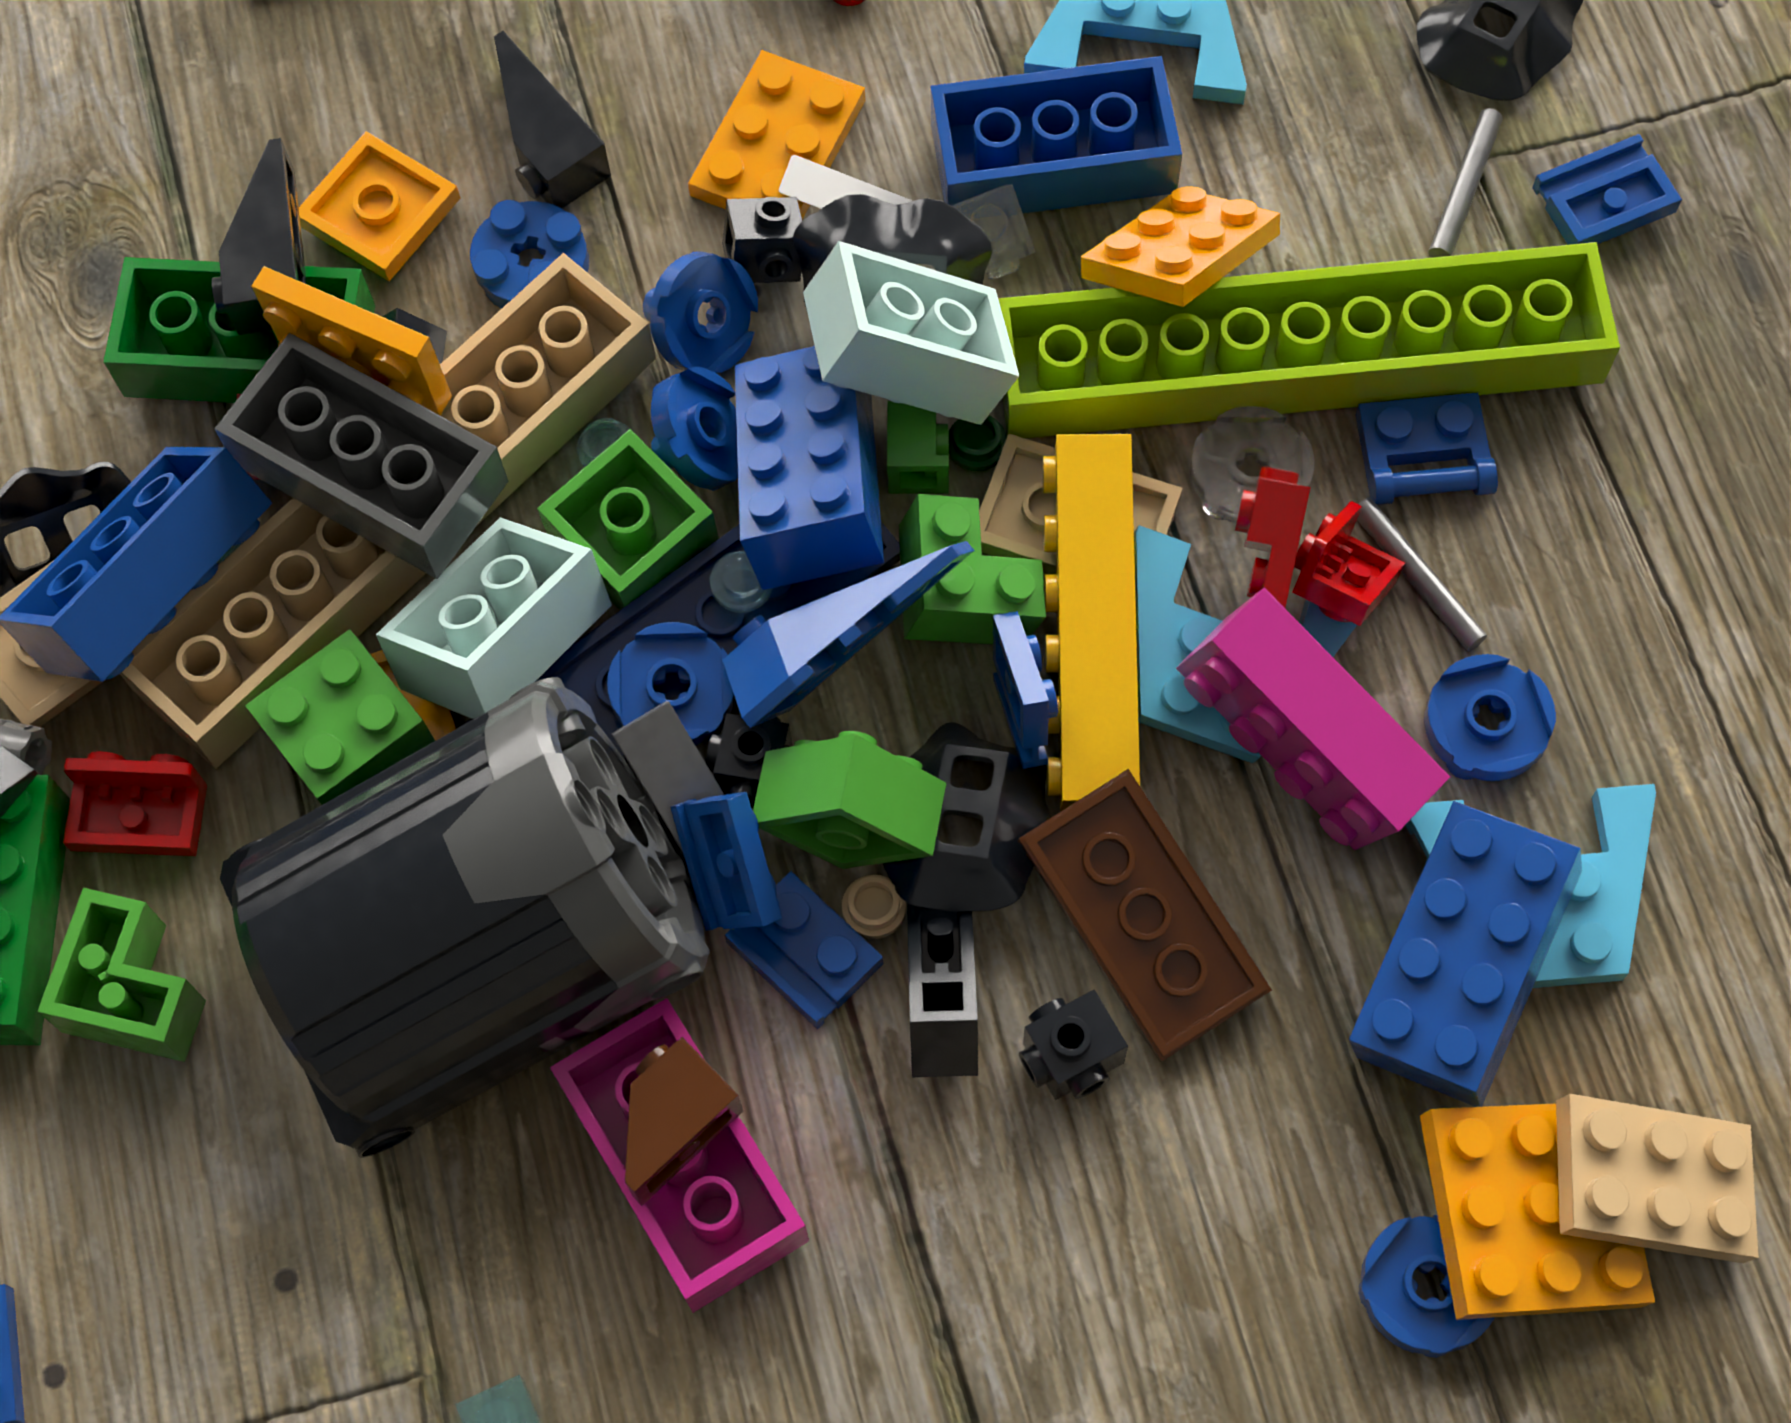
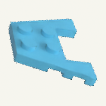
(1168, 22)
(1171, 632)
(1602, 914)

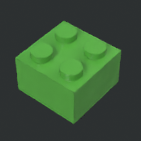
(632, 518)
(339, 719)
(849, 801)

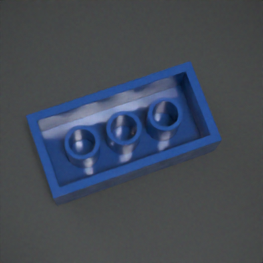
(1059, 135)
(804, 471)
(136, 563)
(1466, 953)

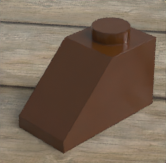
(673, 1115)

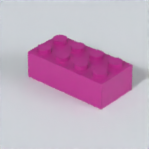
(1311, 723)
(723, 1209)

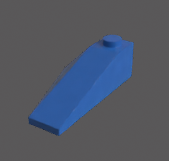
(797, 651)

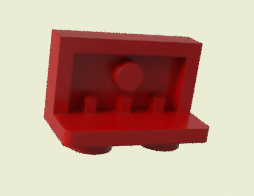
(1343, 572)
(134, 805)

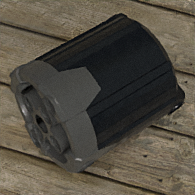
(462, 916)

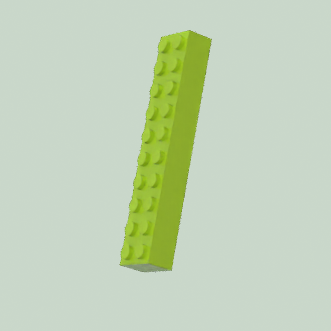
(1310, 340)

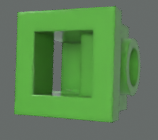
(916, 451)

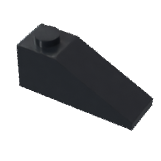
(553, 144)
(261, 235)
(942, 993)

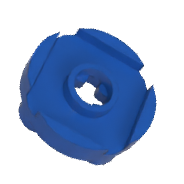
(517, 228)
(675, 306)
(696, 427)
(680, 650)
(1506, 689)
(1391, 1294)

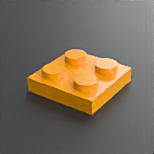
(377, 206)

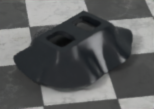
(1494, 65)
(912, 232)
(42, 500)
(997, 867)

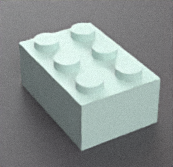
(909, 334)
(494, 618)

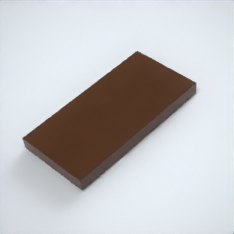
(1144, 915)

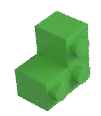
(975, 590)
(106, 982)

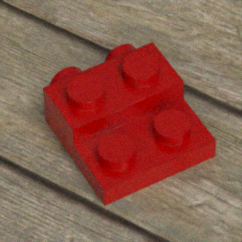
(1273, 524)

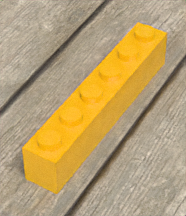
(1094, 613)

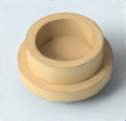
(873, 907)

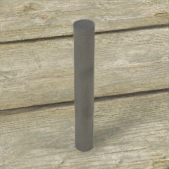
(1466, 183)
(1421, 576)

